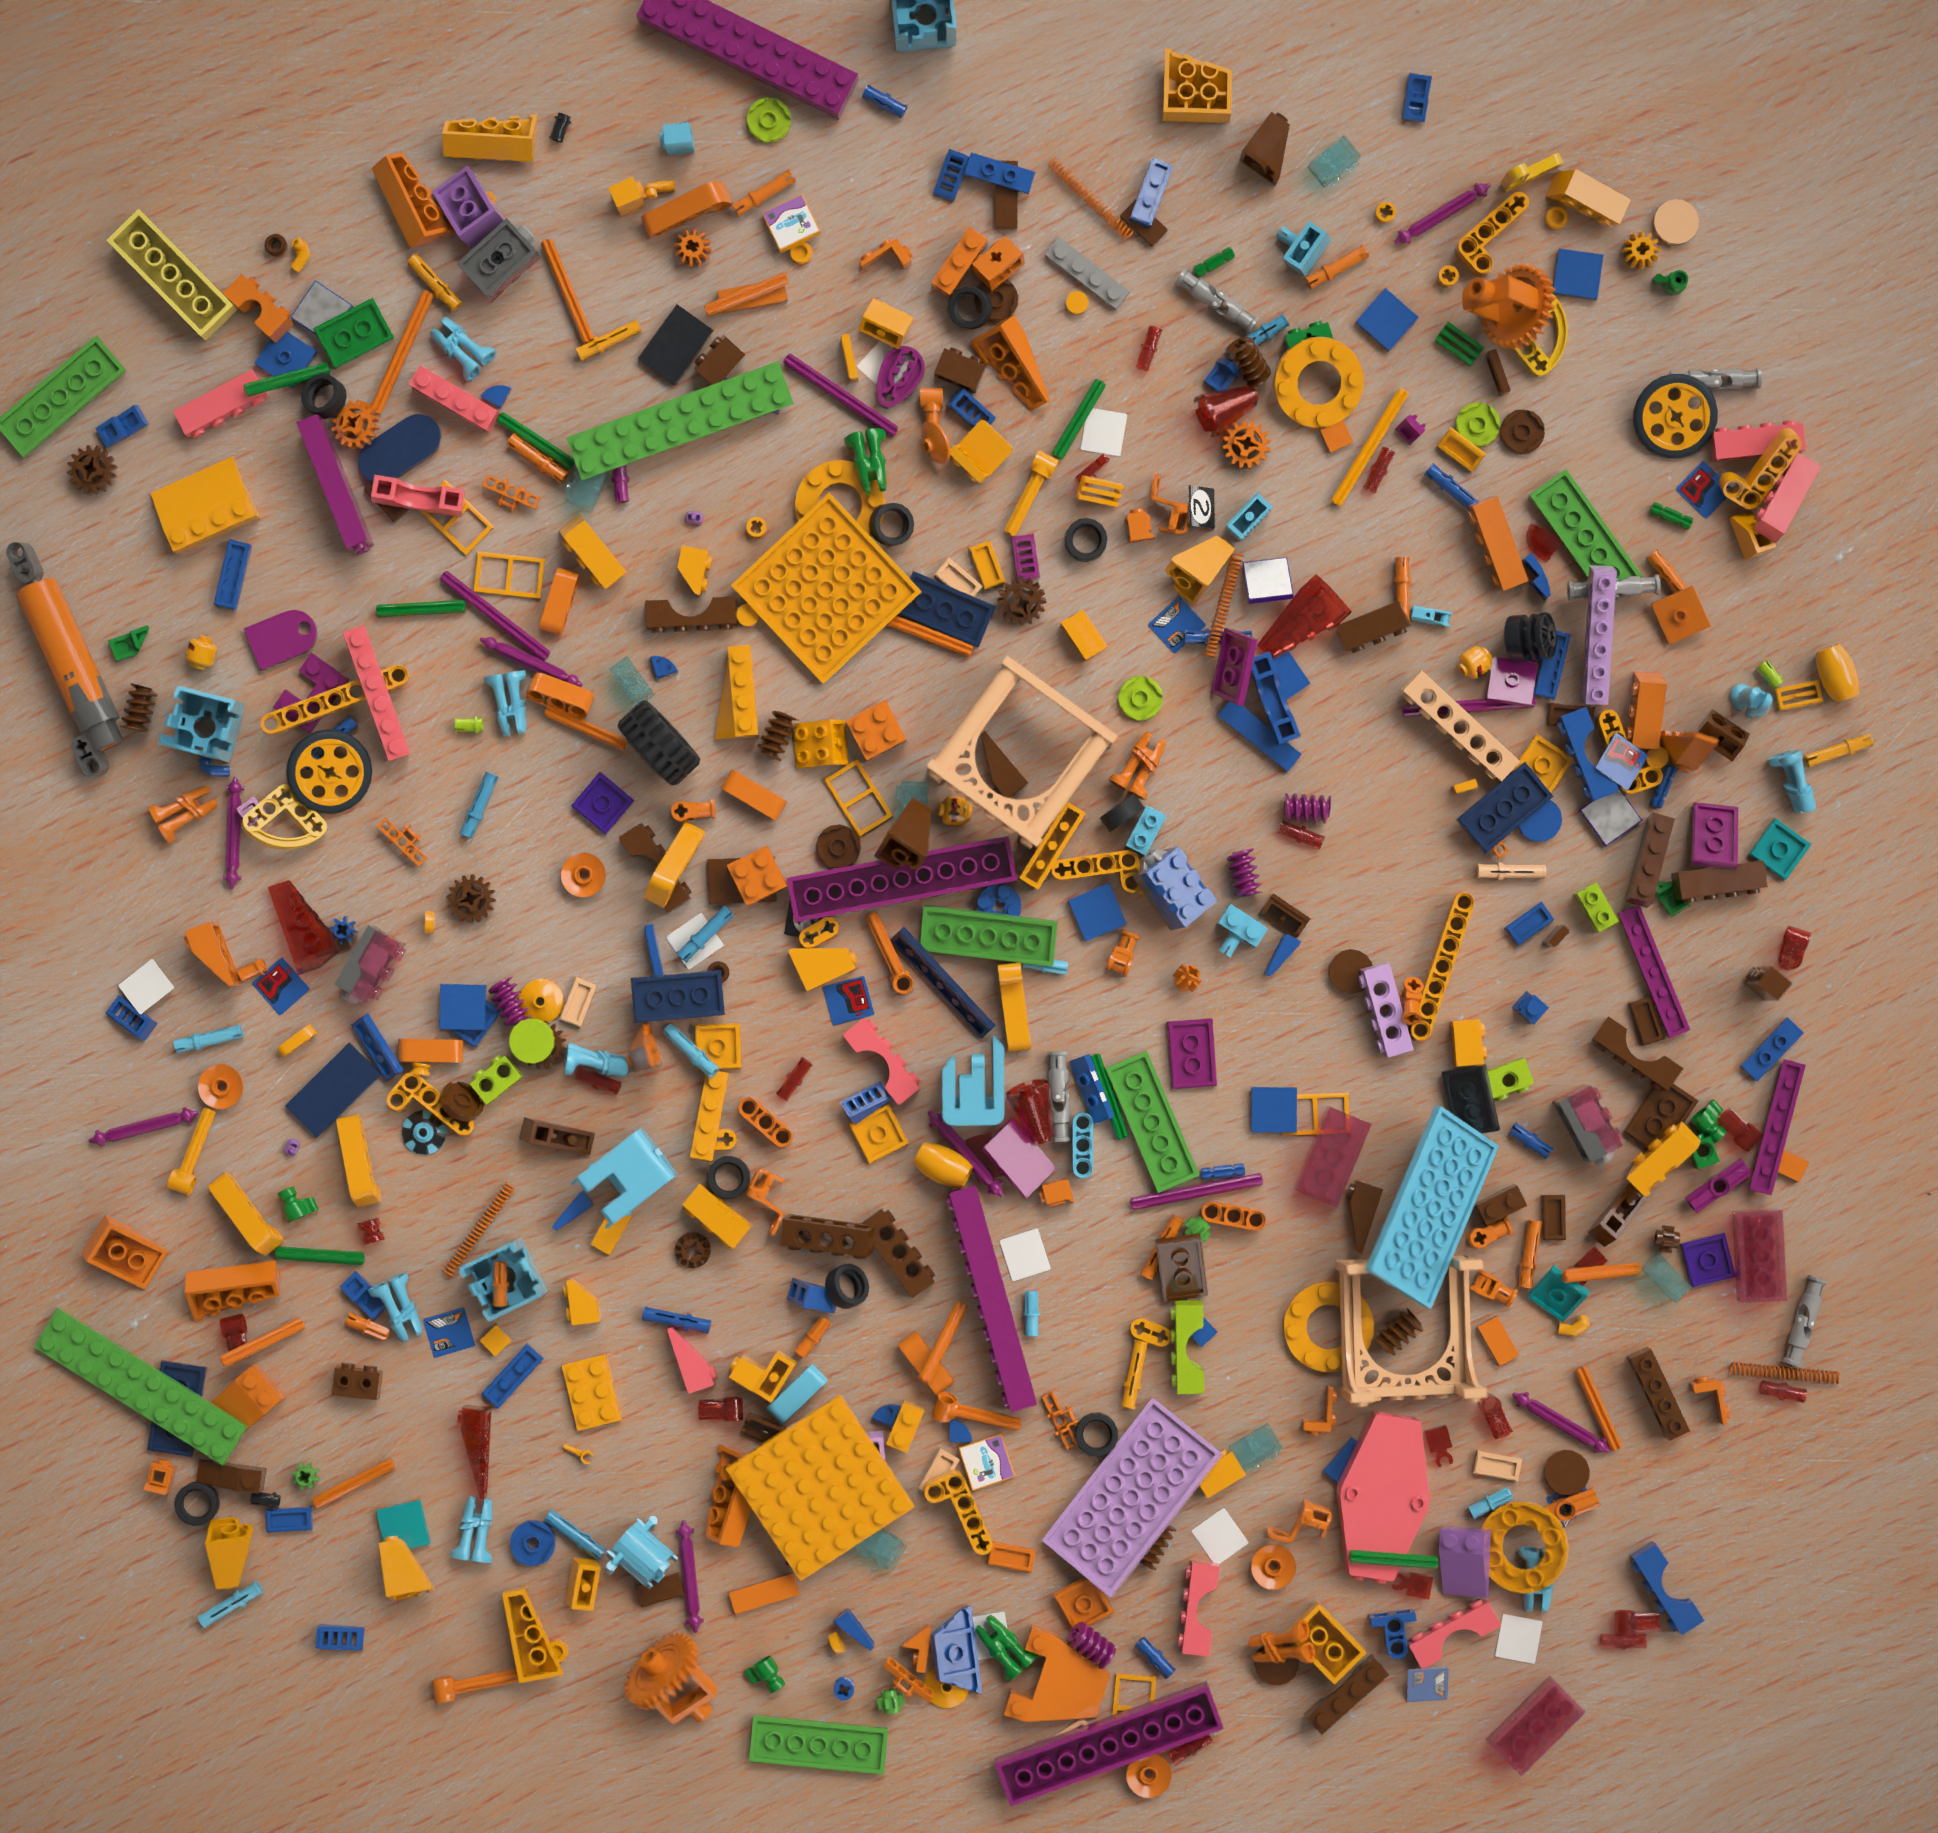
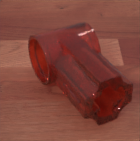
(1743, 1133)
(1590, 1259)
(234, 1330)
(726, 1409)
(1495, 1417)
(1631, 1622)

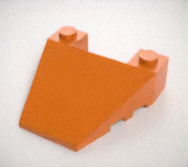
(1066, 1684)

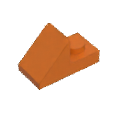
(920, 1641)

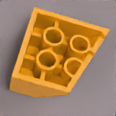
(1195, 90)

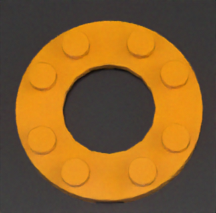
(1296, 360)
(833, 473)
(1296, 1326)
(1553, 1536)

